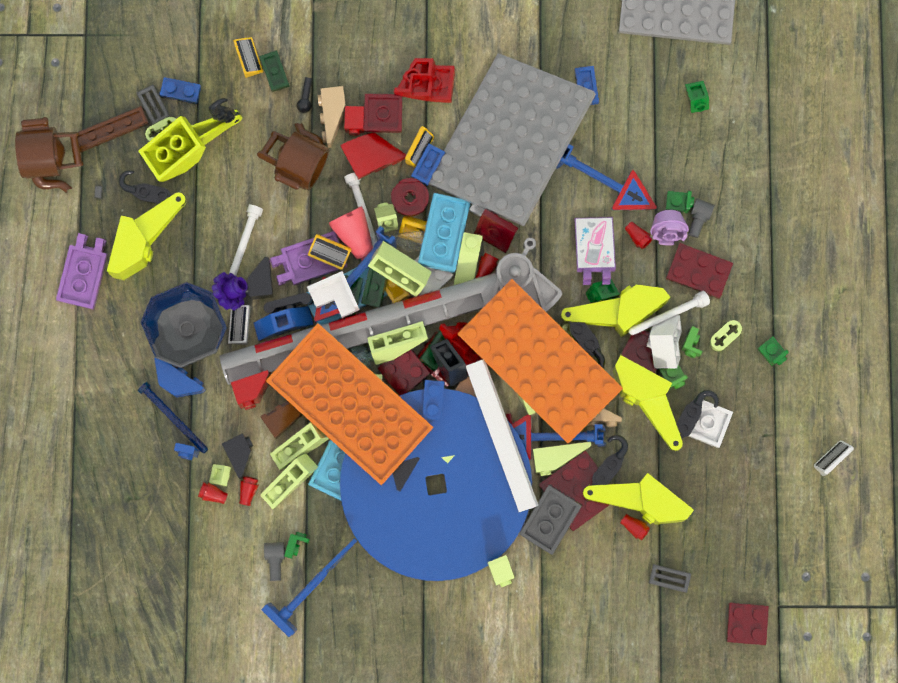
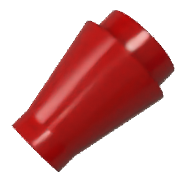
(639, 236)
(486, 265)
(248, 488)
(211, 493)
(636, 527)

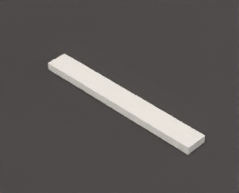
(502, 435)

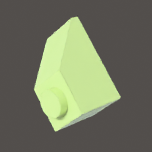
(501, 571)

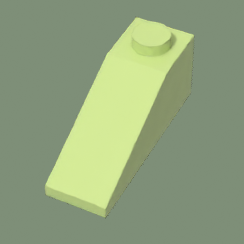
(386, 217)
(468, 258)
(396, 342)
(302, 442)
(552, 458)
(289, 480)

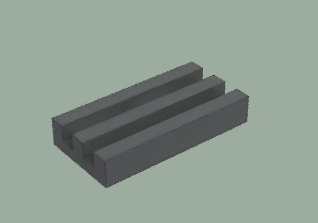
(146, 91)
(653, 574)

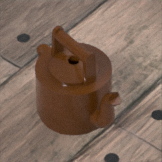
(42, 153)
(298, 159)

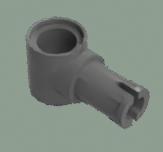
(700, 213)
(274, 555)

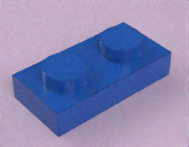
(586, 78)
(180, 90)
(428, 164)
(433, 400)
(186, 451)

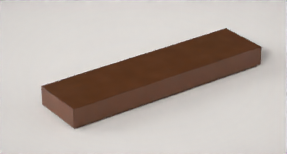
(112, 128)

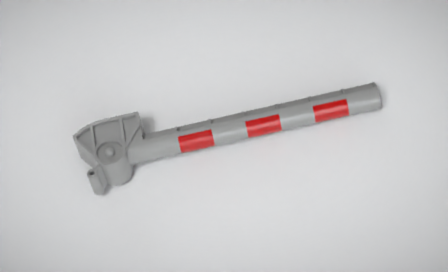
(427, 308)

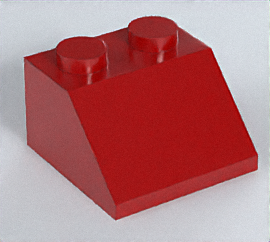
(250, 389)

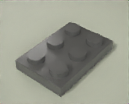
(551, 519)

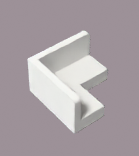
(334, 289)
(665, 344)

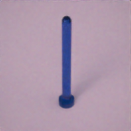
(173, 418)

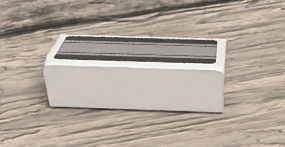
(239, 325)
(833, 457)

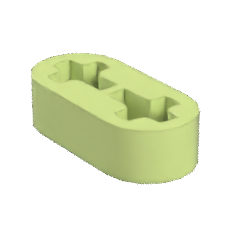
(160, 126)
(722, 332)

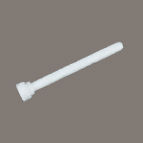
(354, 183)
(253, 214)
(700, 300)

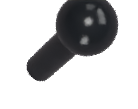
(304, 104)

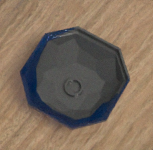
(183, 325)

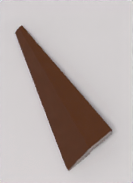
(281, 418)

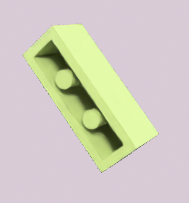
(399, 269)

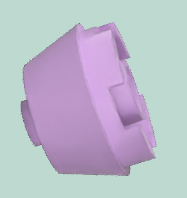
(669, 227)

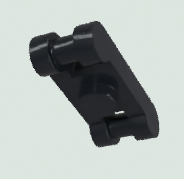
(288, 302)

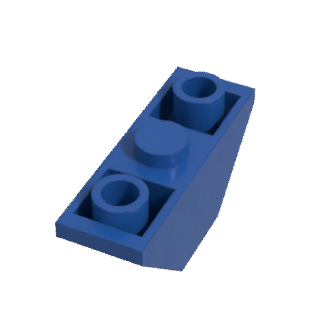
(283, 322)
(176, 381)

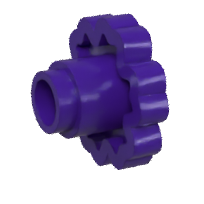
(229, 290)

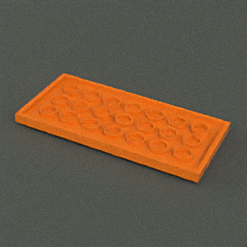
(540, 361)
(349, 404)

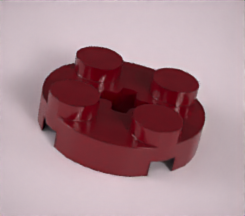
(417, 205)

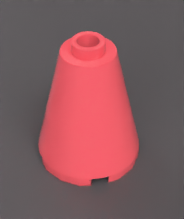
(354, 232)

